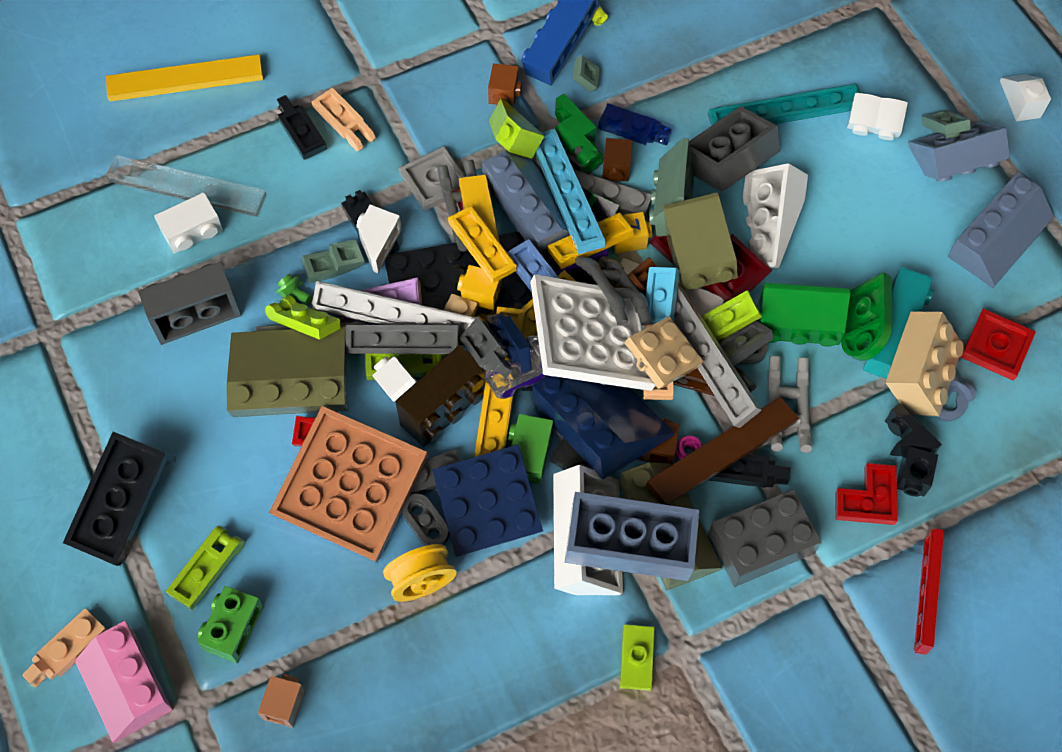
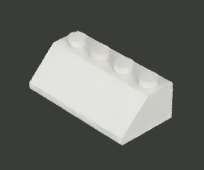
(572, 577)

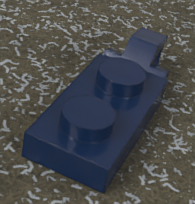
(512, 339)

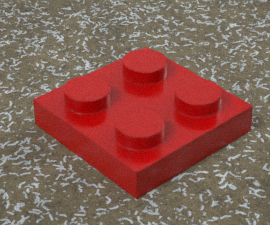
(998, 344)

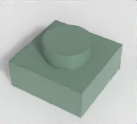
(586, 73)

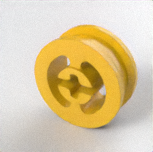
(419, 572)

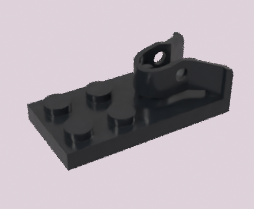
(116, 498)

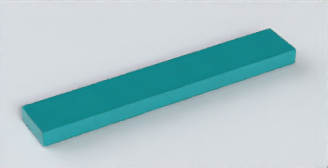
(795, 106)

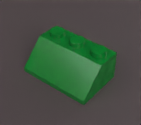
(804, 313)

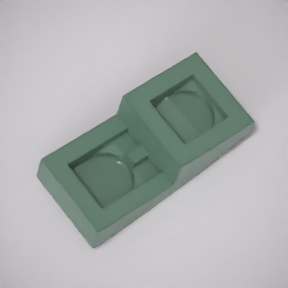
(337, 261)

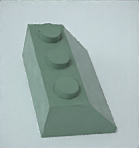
(673, 182)

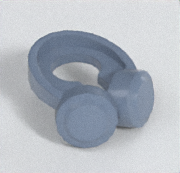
(965, 394)

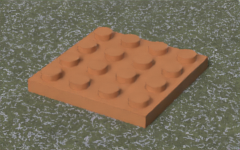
(349, 483)

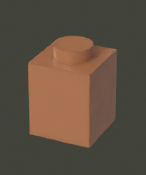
(282, 700)

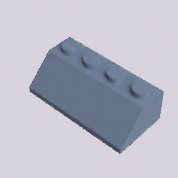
(525, 198)
(1003, 230)

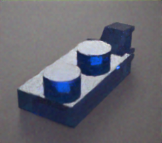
(633, 126)

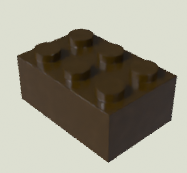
(441, 396)

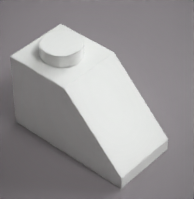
(1026, 96)
(378, 234)
(393, 377)

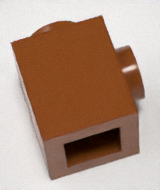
(504, 84)

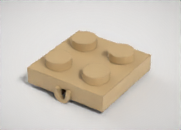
(663, 352)

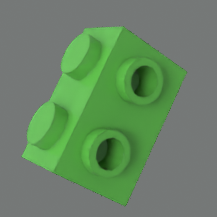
(229, 624)

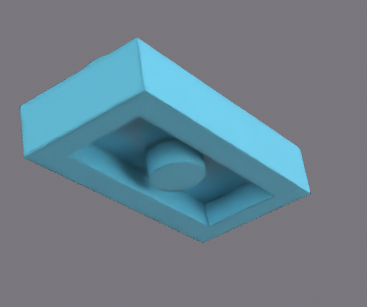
(662, 292)

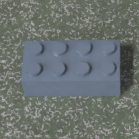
(632, 536)

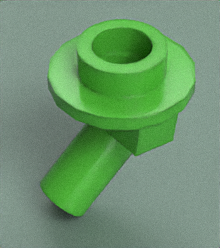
(289, 286)

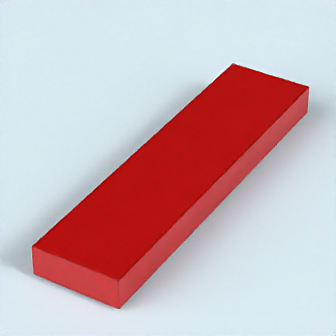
(929, 592)

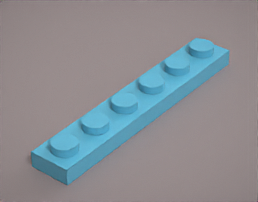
(569, 194)

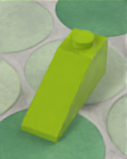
(514, 131)

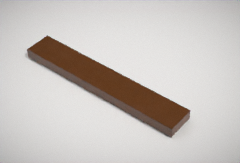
(721, 452)

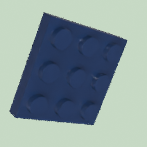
(487, 500)

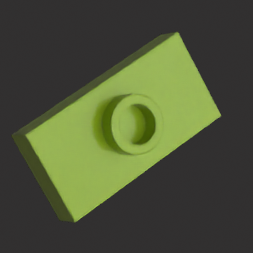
(637, 657)

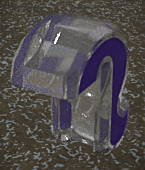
(506, 388)

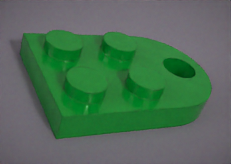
(869, 318)

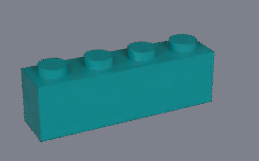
(909, 295)

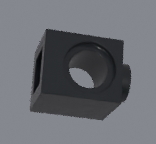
(922, 462)

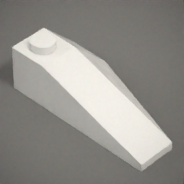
(773, 205)

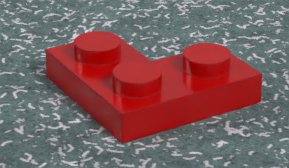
(875, 503)

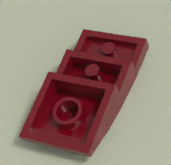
(749, 269)

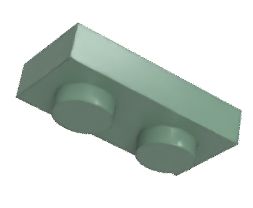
(946, 123)

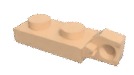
(63, 648)

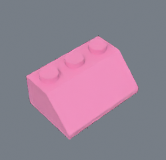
(122, 682)

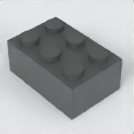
(733, 148)
(189, 303)
(764, 538)

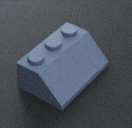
(974, 148)

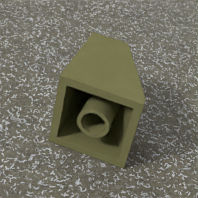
(700, 241)

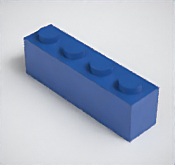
(557, 38)

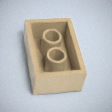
(925, 363)

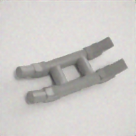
(799, 393)

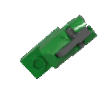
(577, 136)

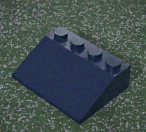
(600, 422)

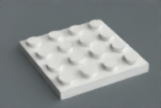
(582, 335)

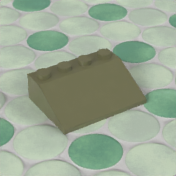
(286, 373)

